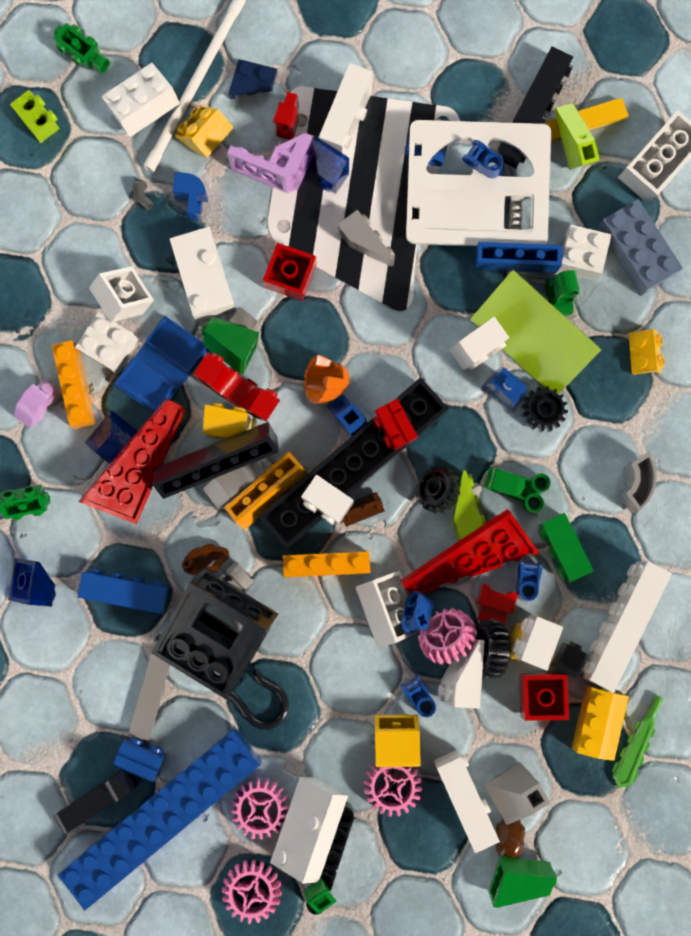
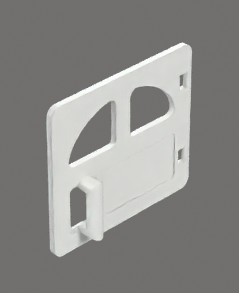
(471, 207)

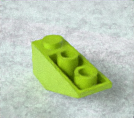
(576, 138)
(466, 512)

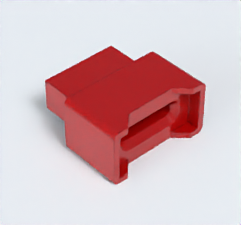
(286, 117)
(495, 604)

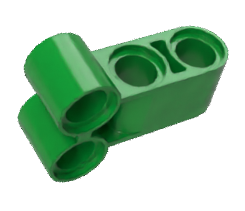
(563, 291)
(517, 487)

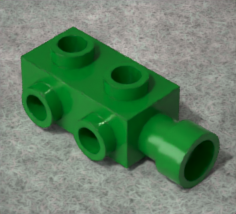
(83, 49)
(24, 501)

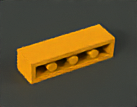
(74, 385)
(265, 491)
(326, 564)

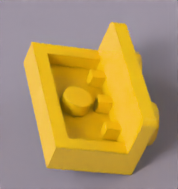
(646, 352)

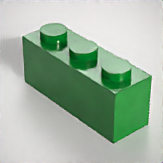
(565, 548)

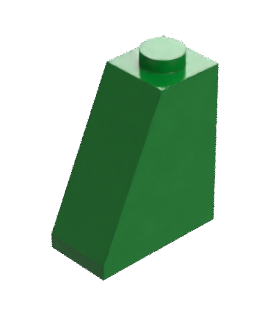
(230, 342)
(520, 881)

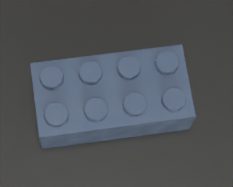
(640, 247)

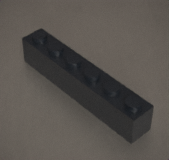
(539, 98)
(215, 460)

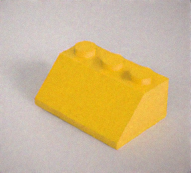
(599, 723)

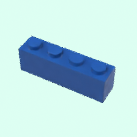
(518, 257)
(124, 592)

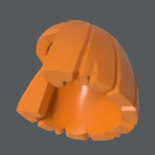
(325, 380)

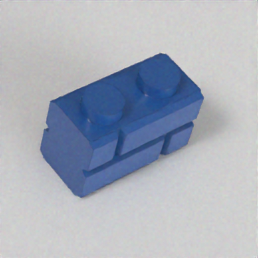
(140, 759)

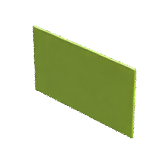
(538, 333)

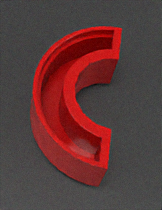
(234, 389)

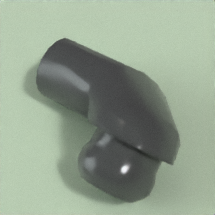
(139, 194)

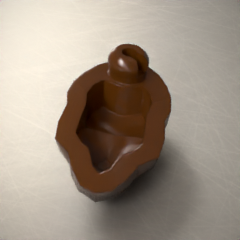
(207, 557)
(510, 838)

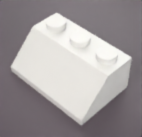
(384, 607)

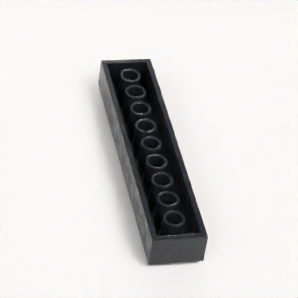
(351, 465)

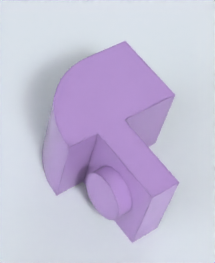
(34, 402)

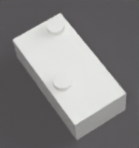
(348, 108)
(660, 159)
(202, 274)
(466, 800)
(309, 829)

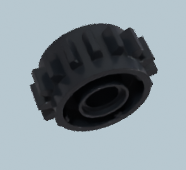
(536, 417)
(438, 489)

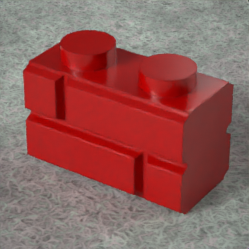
(395, 425)

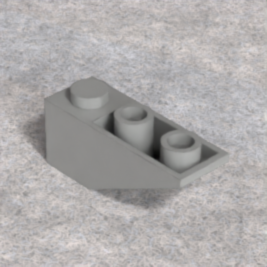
(361, 237)

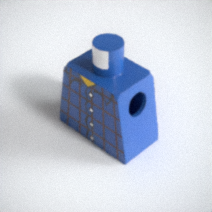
(506, 388)

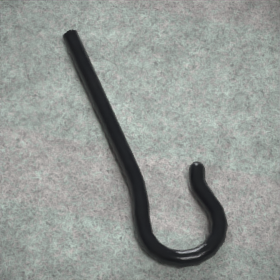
(266, 725)

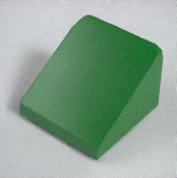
(319, 896)

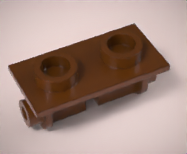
(363, 509)

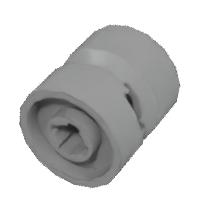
(237, 576)

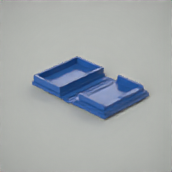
(161, 365)

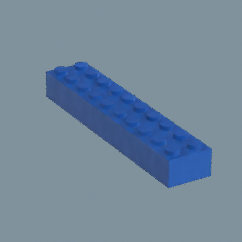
(159, 818)

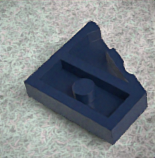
(252, 78)

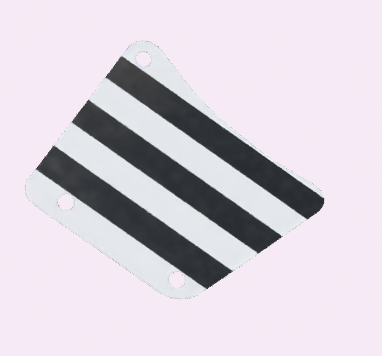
(374, 187)

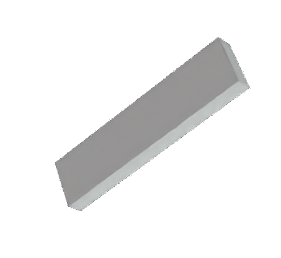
(149, 698)

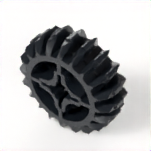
(496, 647)

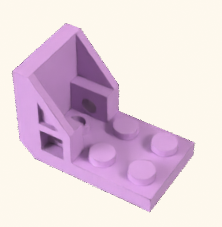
(279, 174)

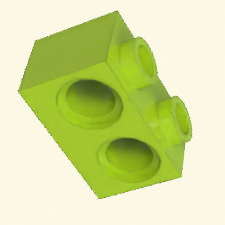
(34, 116)

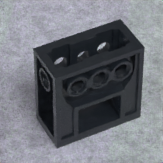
(210, 642)

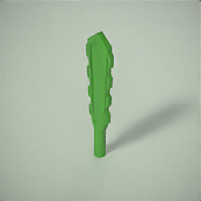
(632, 756)

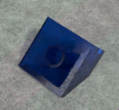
(330, 165)
(110, 437)
(31, 584)

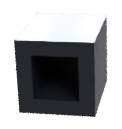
(569, 658)

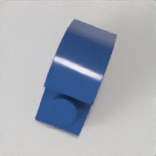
(190, 188)
(347, 415)

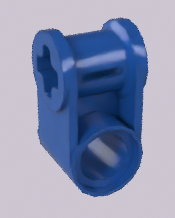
(479, 158)
(528, 578)
(416, 613)
(418, 695)

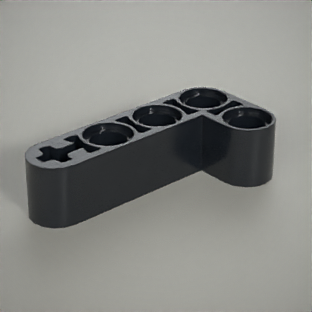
(94, 801)

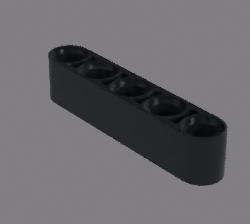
(337, 847)

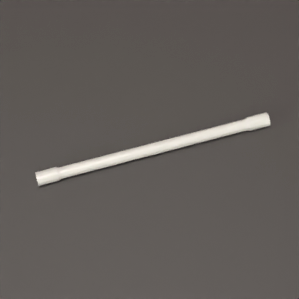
(156, 154)

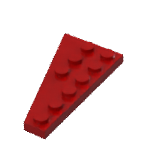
(129, 477)
(475, 554)

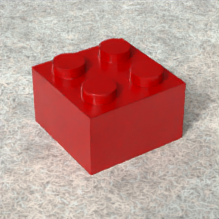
(290, 272)
(543, 696)

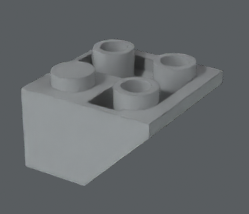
(516, 794)

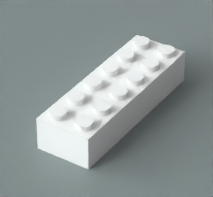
(625, 625)

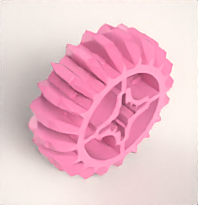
(443, 632)
(384, 791)
(266, 815)
(244, 887)

